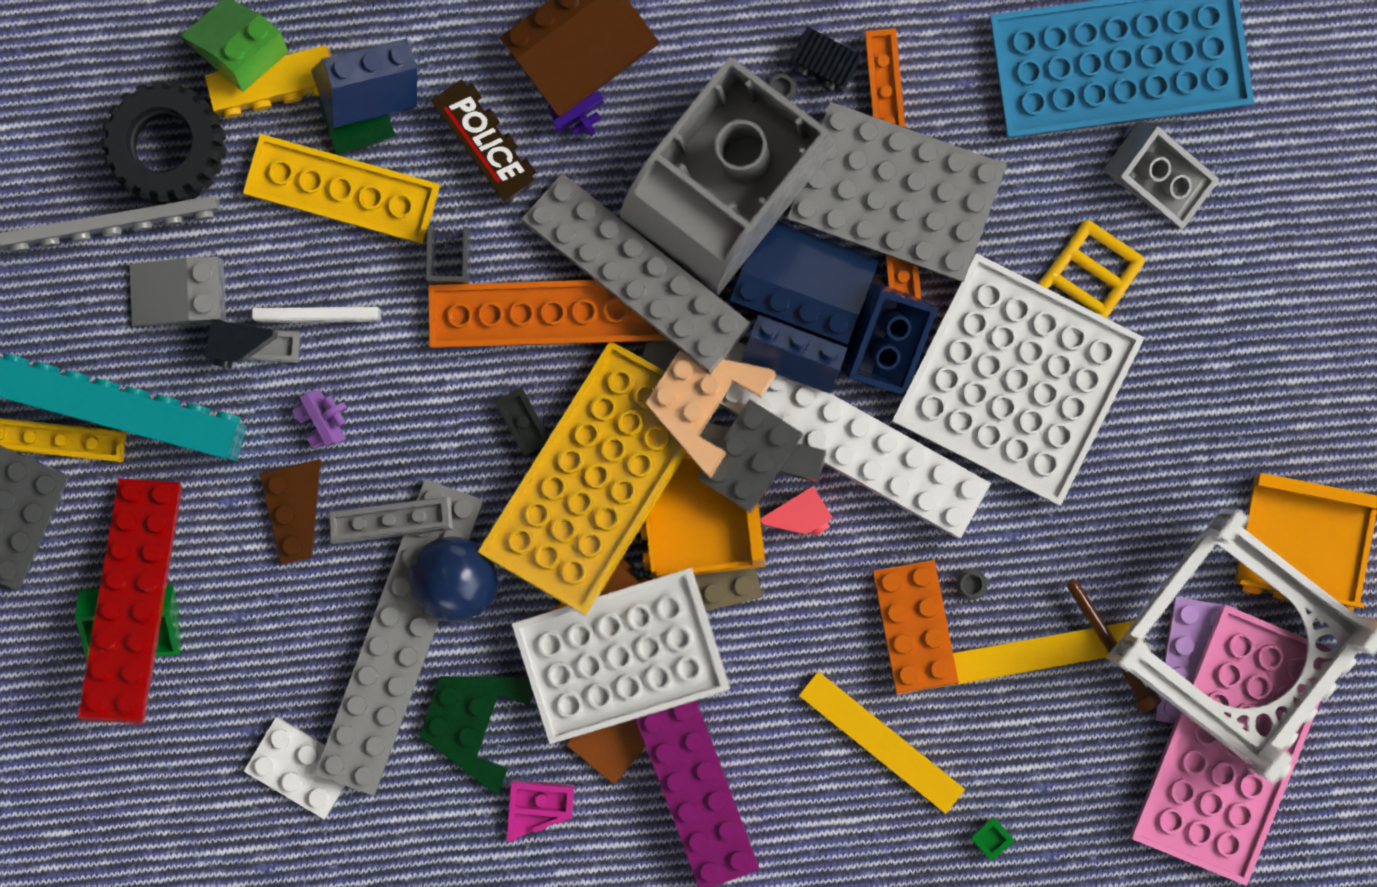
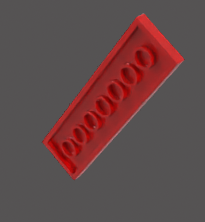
(130, 602)

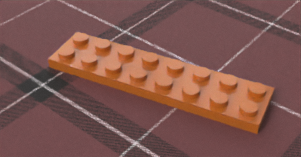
(531, 315)

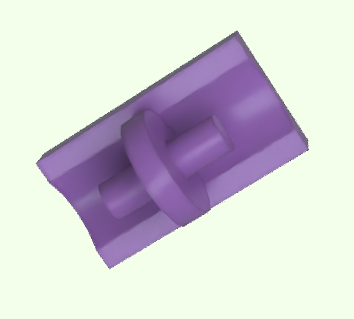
(325, 416)

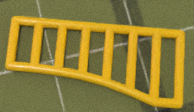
(1072, 252)

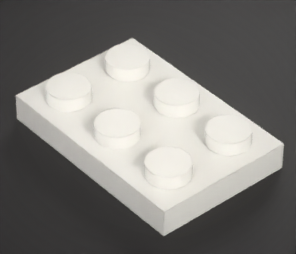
(288, 764)

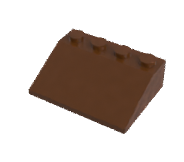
(577, 47)

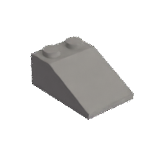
(1161, 173)
(178, 292)

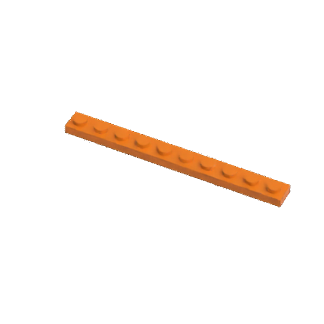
(888, 106)

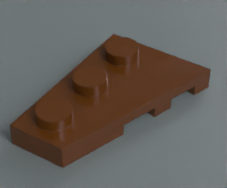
(292, 508)

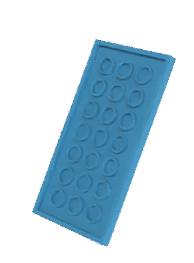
(1118, 62)

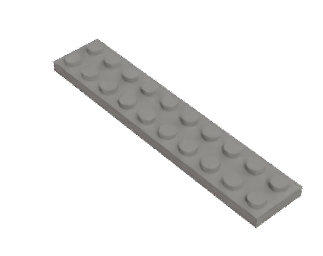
(389, 661)

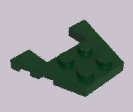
(461, 717)

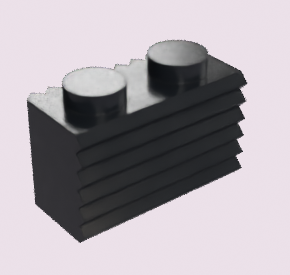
(824, 60)

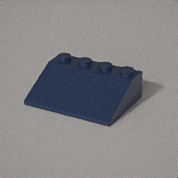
(805, 283)

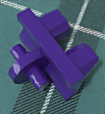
(579, 113)

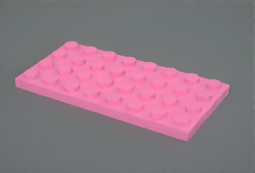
(1202, 795)

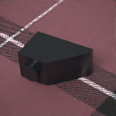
(235, 342)

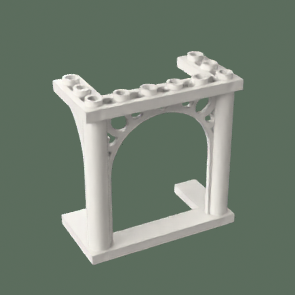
(1353, 634)

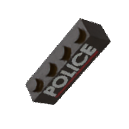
(484, 142)

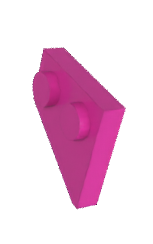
(537, 806)

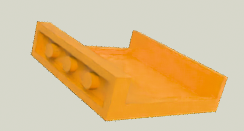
(699, 529)
(1315, 530)

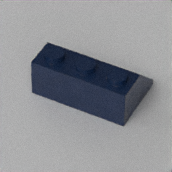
(367, 83)
(888, 338)
(794, 353)

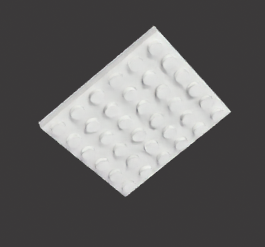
(1018, 379)

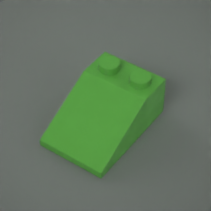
(236, 42)

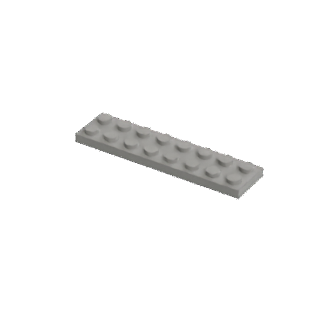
(636, 273)

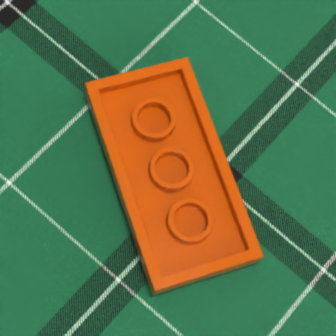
(915, 627)

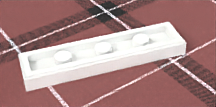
(316, 315)

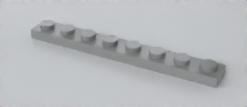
(109, 224)

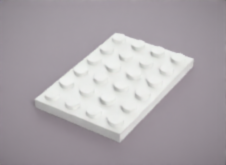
(623, 659)

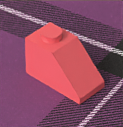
(800, 515)

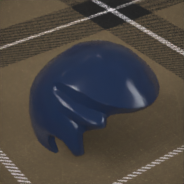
(453, 580)

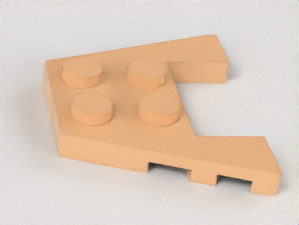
(690, 396)

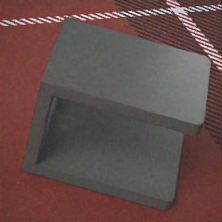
(430, 260)

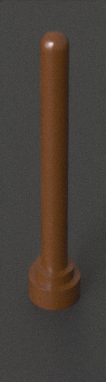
(1144, 696)

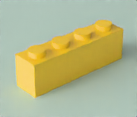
(283, 81)

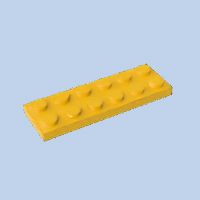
(341, 189)

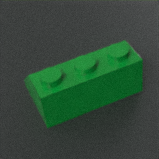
(169, 632)

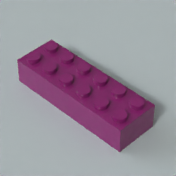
(698, 794)

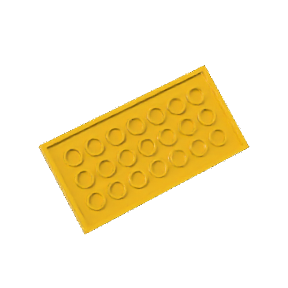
(589, 485)

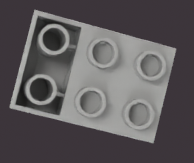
(725, 175)

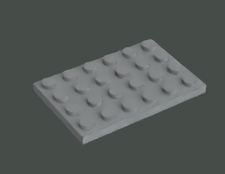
(900, 193)

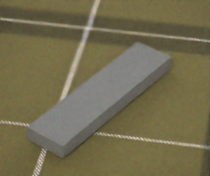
(390, 520)

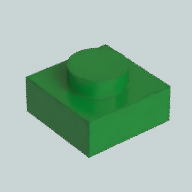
(992, 838)

